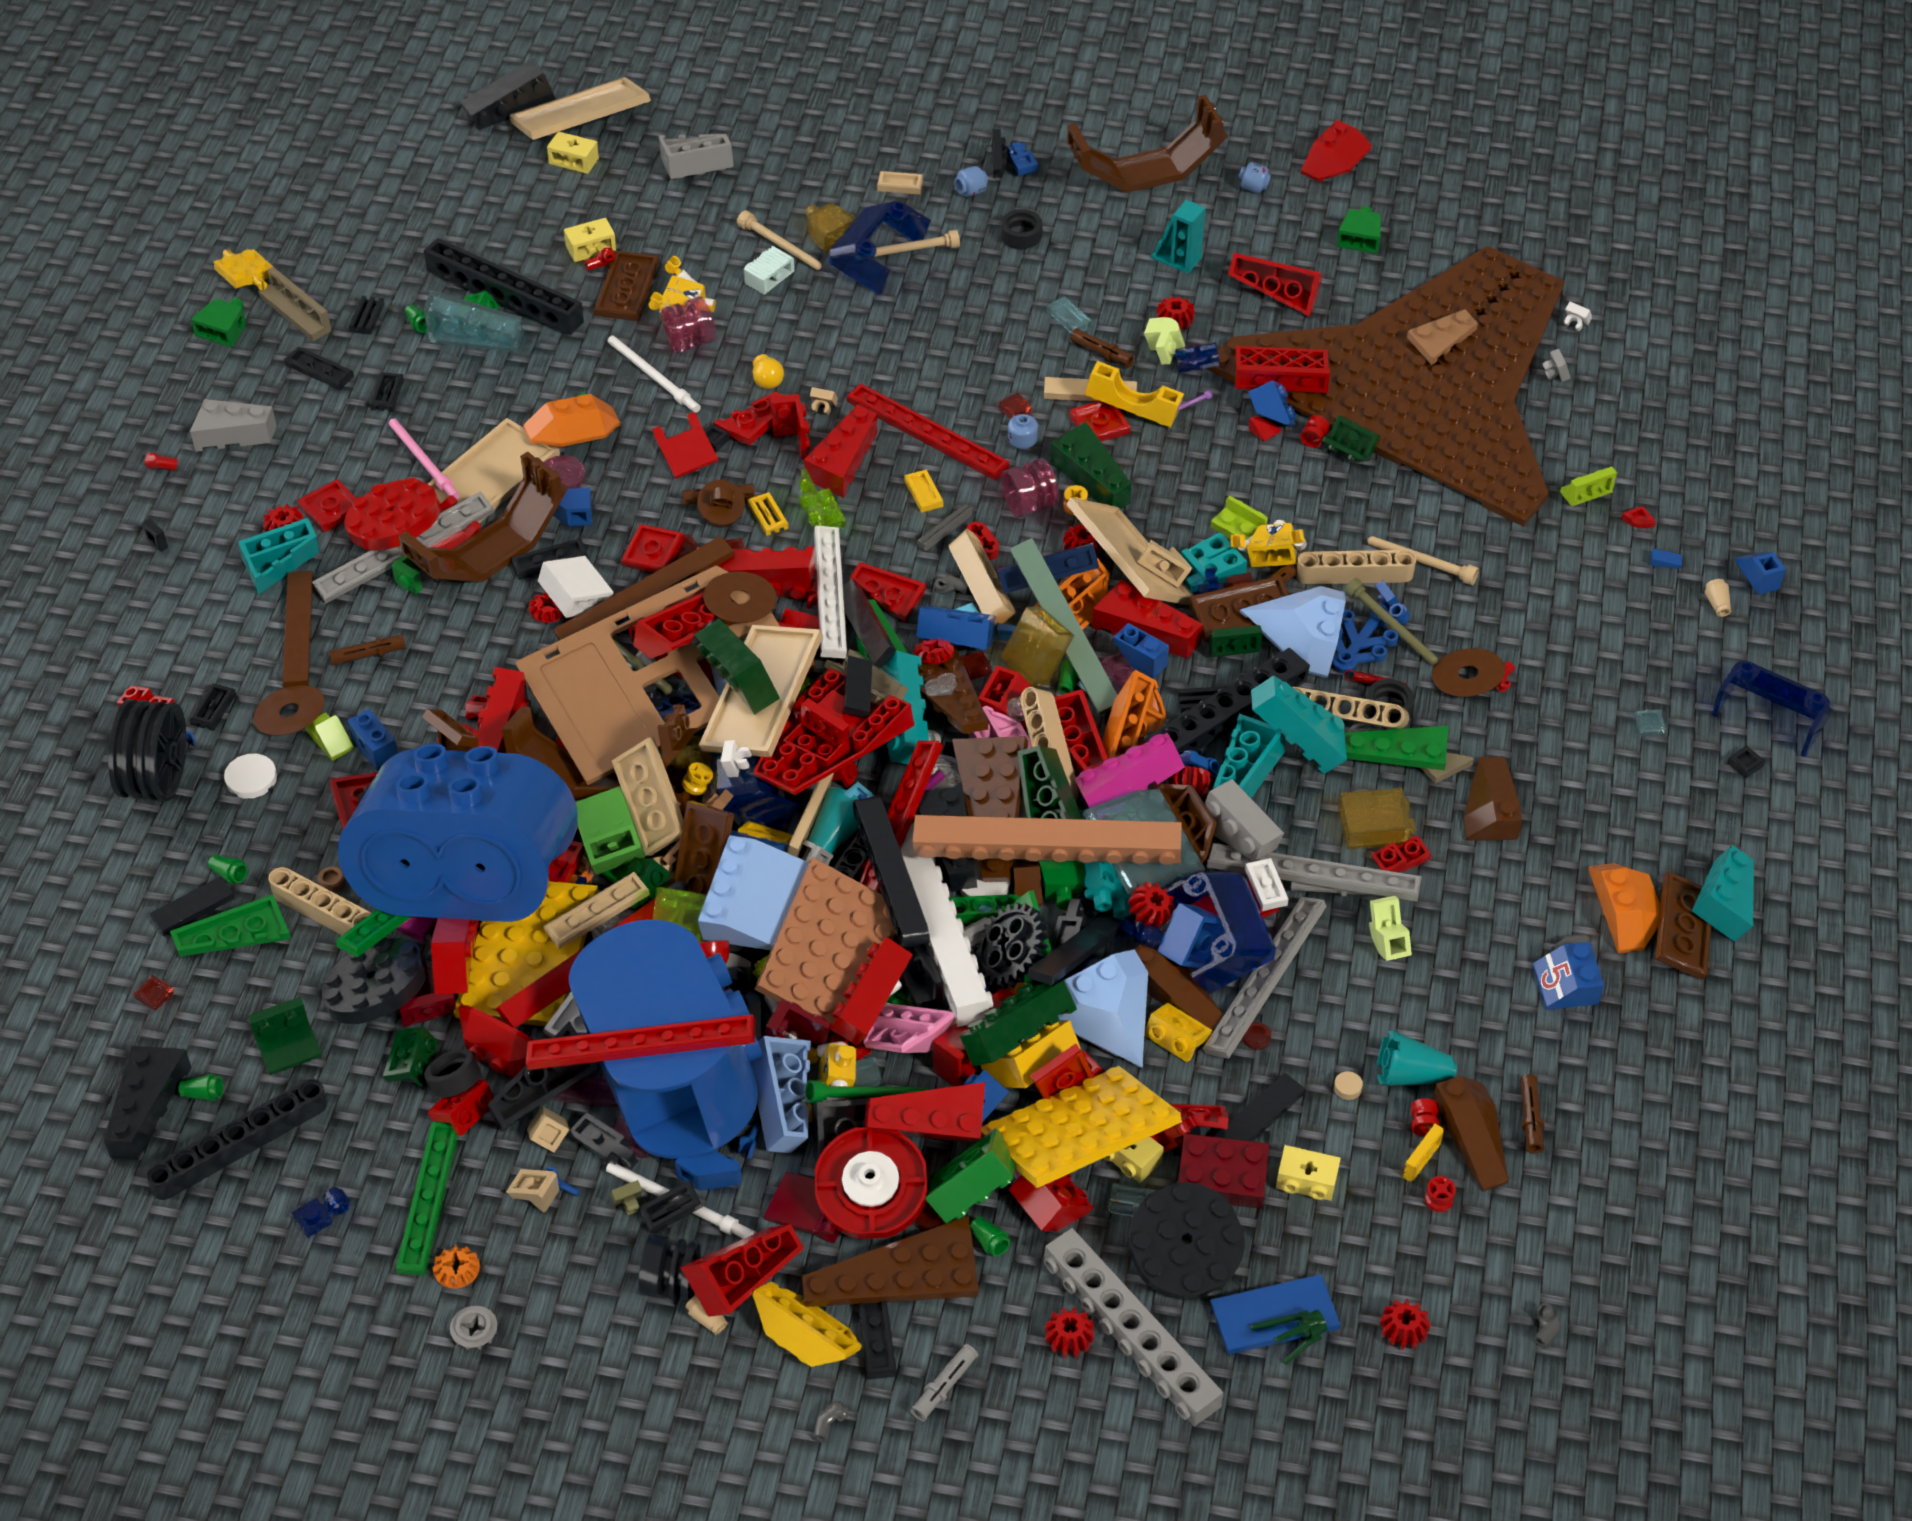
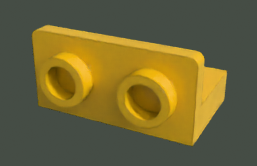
(1176, 1031)

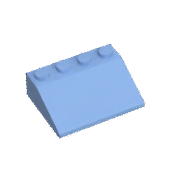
(750, 893)

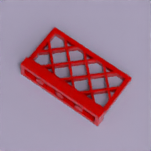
(1292, 374)

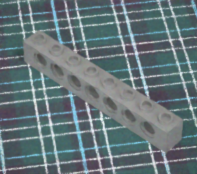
(1072, 1249)

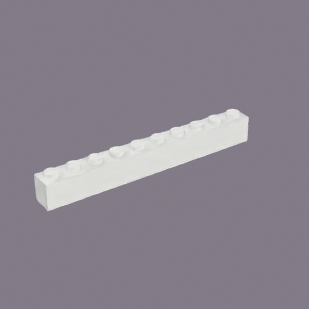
(947, 946)

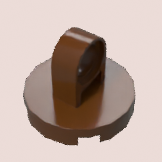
(720, 503)

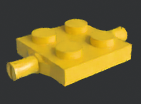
(243, 268)

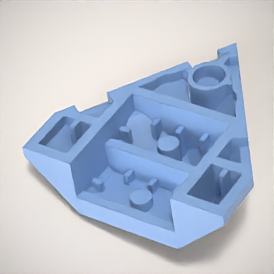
(1304, 622)
(1111, 1005)

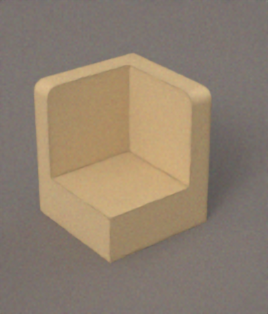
(548, 1129)

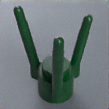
(1310, 1325)

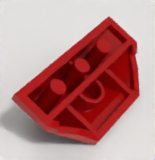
(1336, 152)
(493, 1041)

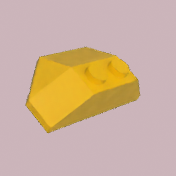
(803, 1330)

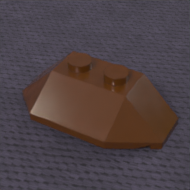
(1193, 814)

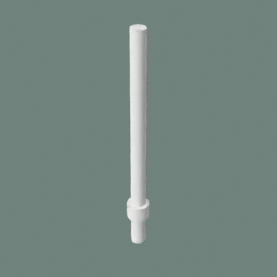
(680, 395)
(726, 1223)

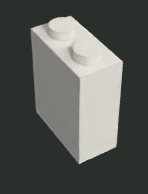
(573, 585)

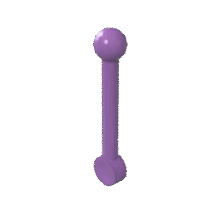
(1207, 395)

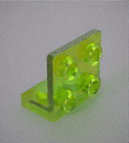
(820, 505)
(679, 908)

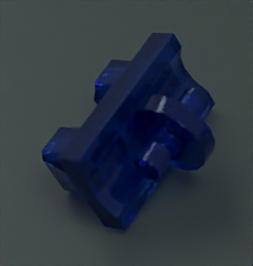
(1197, 357)

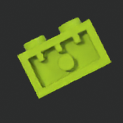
(1590, 486)
(1238, 519)

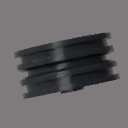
(147, 750)

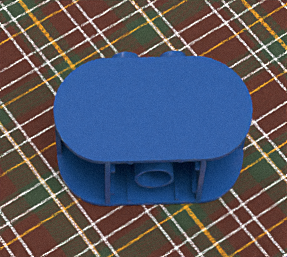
(458, 834)
(657, 977)

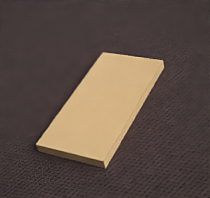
(579, 108)
(494, 465)
(1124, 546)
(786, 658)

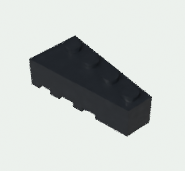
(950, 802)

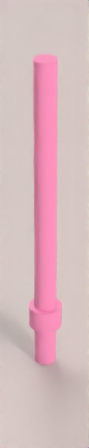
(442, 481)

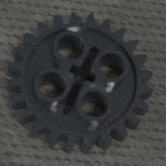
(1011, 945)

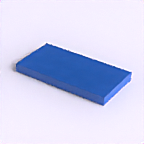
(1240, 1310)

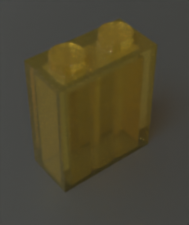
(1037, 646)
(1375, 818)

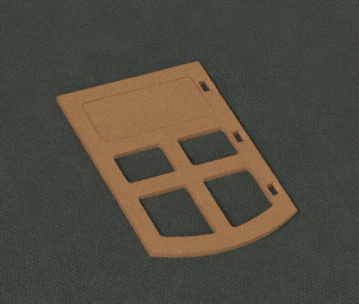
(601, 702)

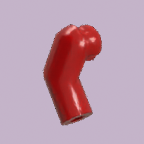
(602, 259)
(1504, 684)

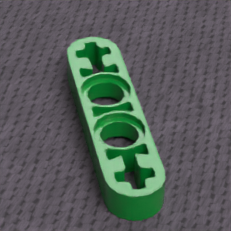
(972, 903)

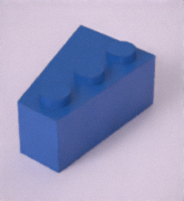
(956, 626)

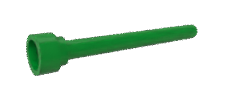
(818, 1091)

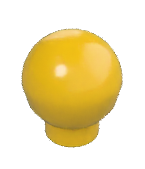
(767, 372)

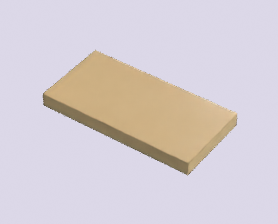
(649, 796)
(808, 818)

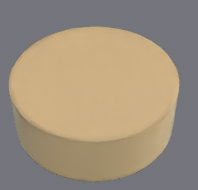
(1348, 1085)

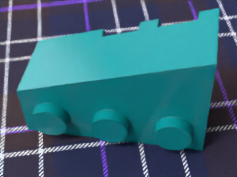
(1182, 238)
(1728, 894)

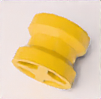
(1076, 492)
(697, 778)

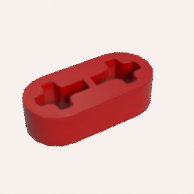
(986, 539)

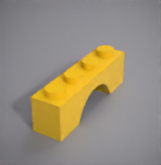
(1107, 386)

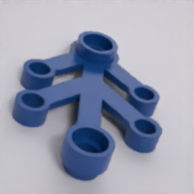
(1348, 659)

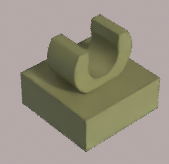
(627, 1196)

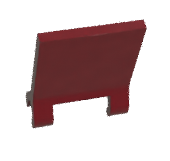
(797, 1205)

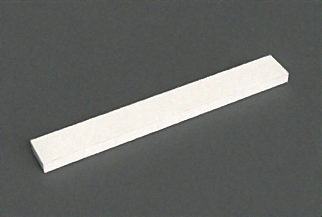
(830, 592)

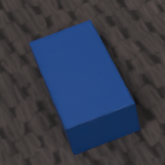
(1665, 559)
(1005, 631)

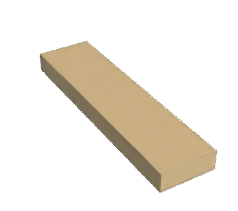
(1071, 388)
(596, 910)

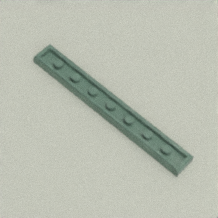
(1053, 601)

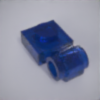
(1147, 935)
(316, 1216)

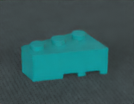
(277, 552)

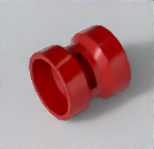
(1315, 430)
(1425, 1116)

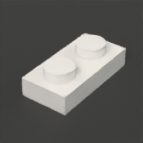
(1266, 884)

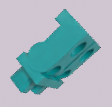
(1212, 555)
(1106, 889)

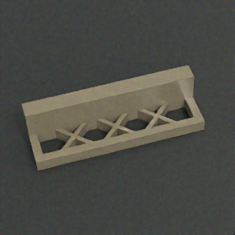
(295, 306)
(882, 683)

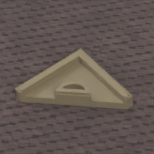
(1454, 764)

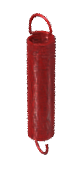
(1365, 678)

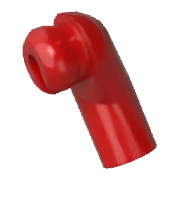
(154, 461)

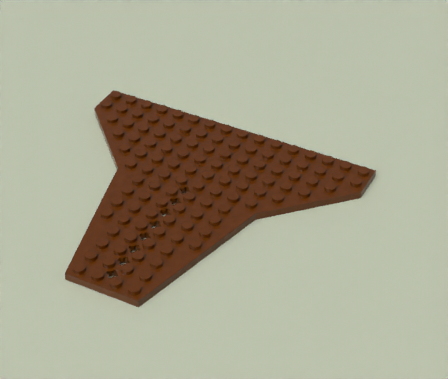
(1447, 417)

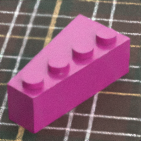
(1131, 771)

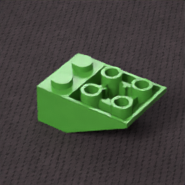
(608, 830)

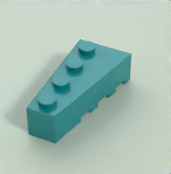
(905, 670)
(1301, 722)
(1251, 754)

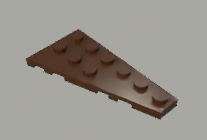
(961, 707)
(991, 787)
(915, 1268)

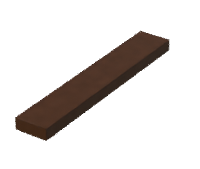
(298, 628)

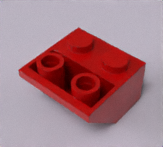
(1001, 687)
(1052, 1204)

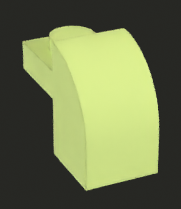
(1164, 337)
(1387, 932)

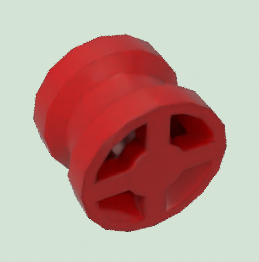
(1440, 1186)

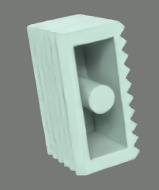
(768, 270)

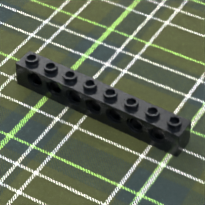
(504, 286)
(1220, 712)

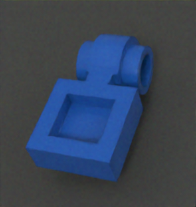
(1021, 159)
(1396, 609)
(1192, 759)

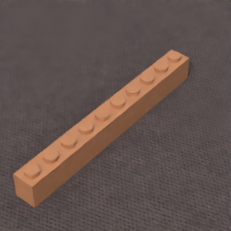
(1047, 839)

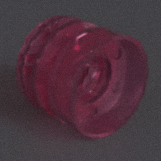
(688, 324)
(1029, 487)

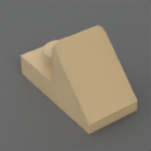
(1165, 563)
(536, 1186)

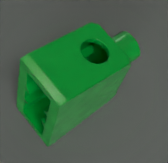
(1360, 231)
(220, 321)
(1061, 880)

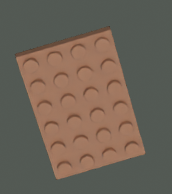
(824, 940)

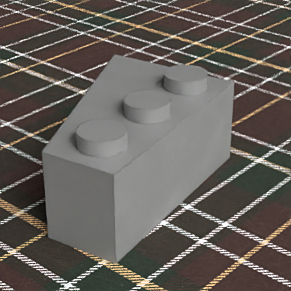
(695, 156)
(232, 423)
(1242, 822)

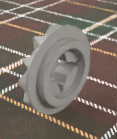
(466, 1319)

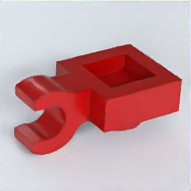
(1170, 1137)

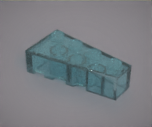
(471, 324)

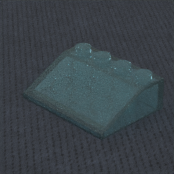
(1146, 806)

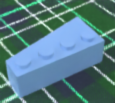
(781, 1092)

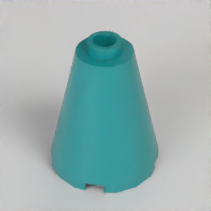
(834, 821)
(1412, 1062)

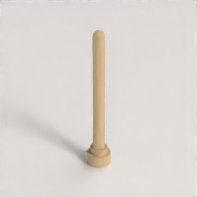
(748, 222)
(950, 239)
(1466, 573)

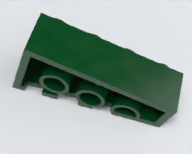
(1090, 465)
(736, 665)
(1046, 785)
(1016, 1021)

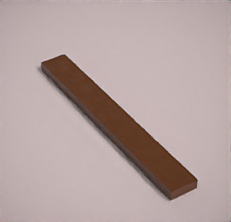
(695, 562)

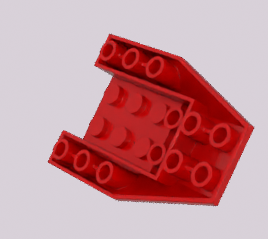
(806, 758)

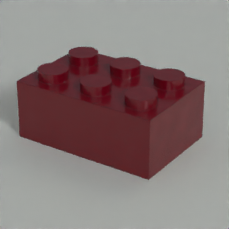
(1227, 1166)

